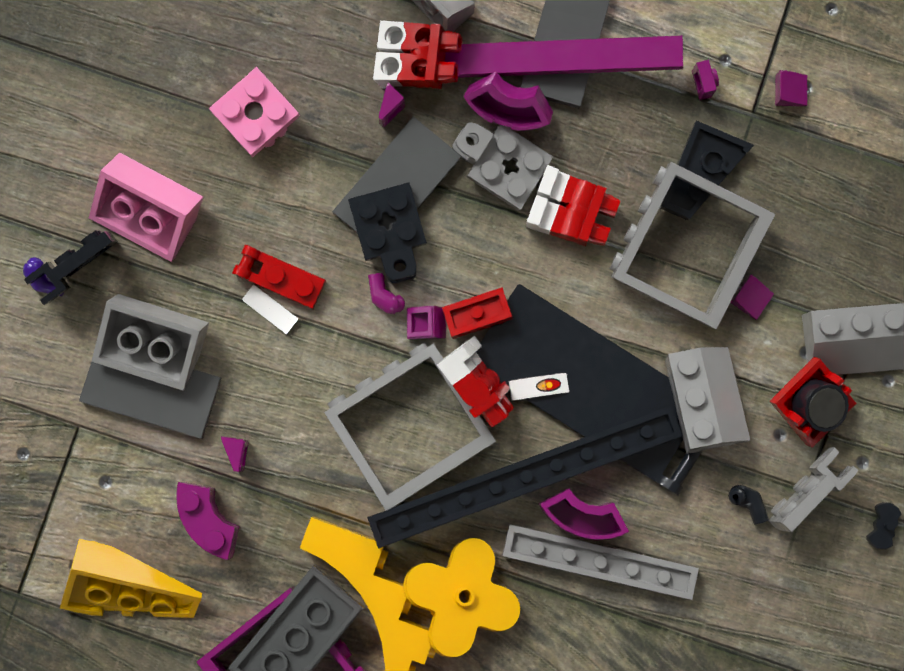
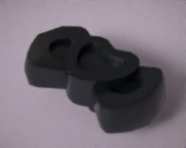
(884, 526)

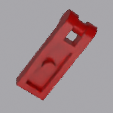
(280, 277)

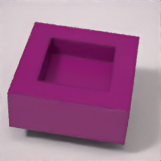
(705, 79)

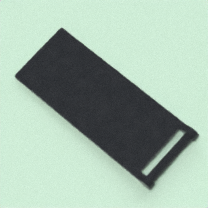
(603, 378)

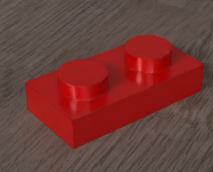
(477, 313)

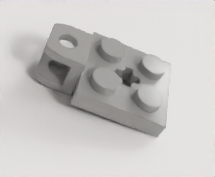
(488, 154)
(810, 492)

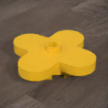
(438, 591)

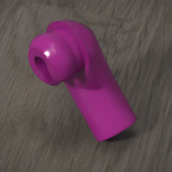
(382, 298)

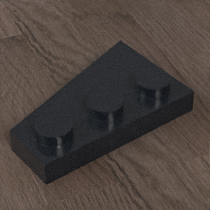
(709, 155)

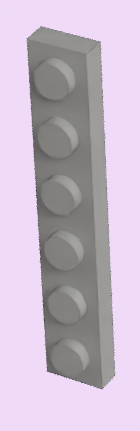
(600, 562)

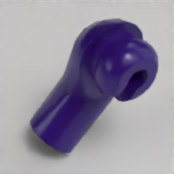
(43, 284)

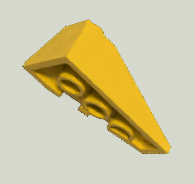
(114, 581)

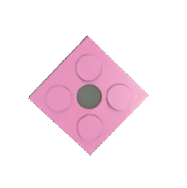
(254, 112)

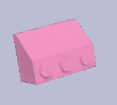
(144, 206)

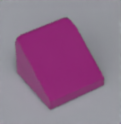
(790, 89)
(391, 105)
(752, 297)
(426, 323)
(236, 452)

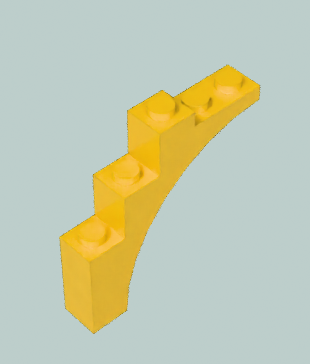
(357, 559)

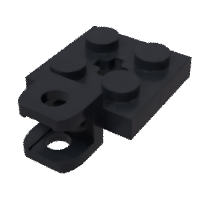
(391, 245)
(72, 262)

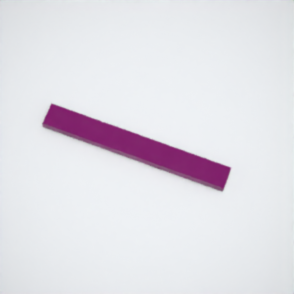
(569, 56)

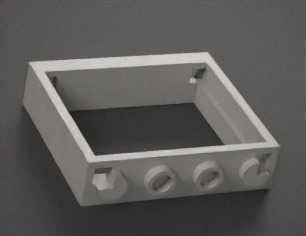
(737, 267)
(369, 387)

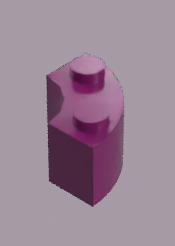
(509, 105)
(583, 519)
(204, 521)

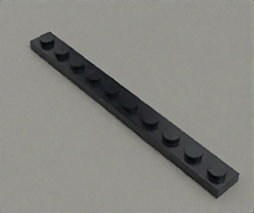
(524, 477)

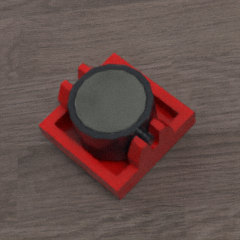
(814, 402)

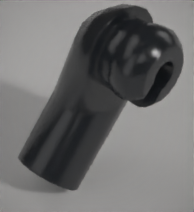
(751, 500)

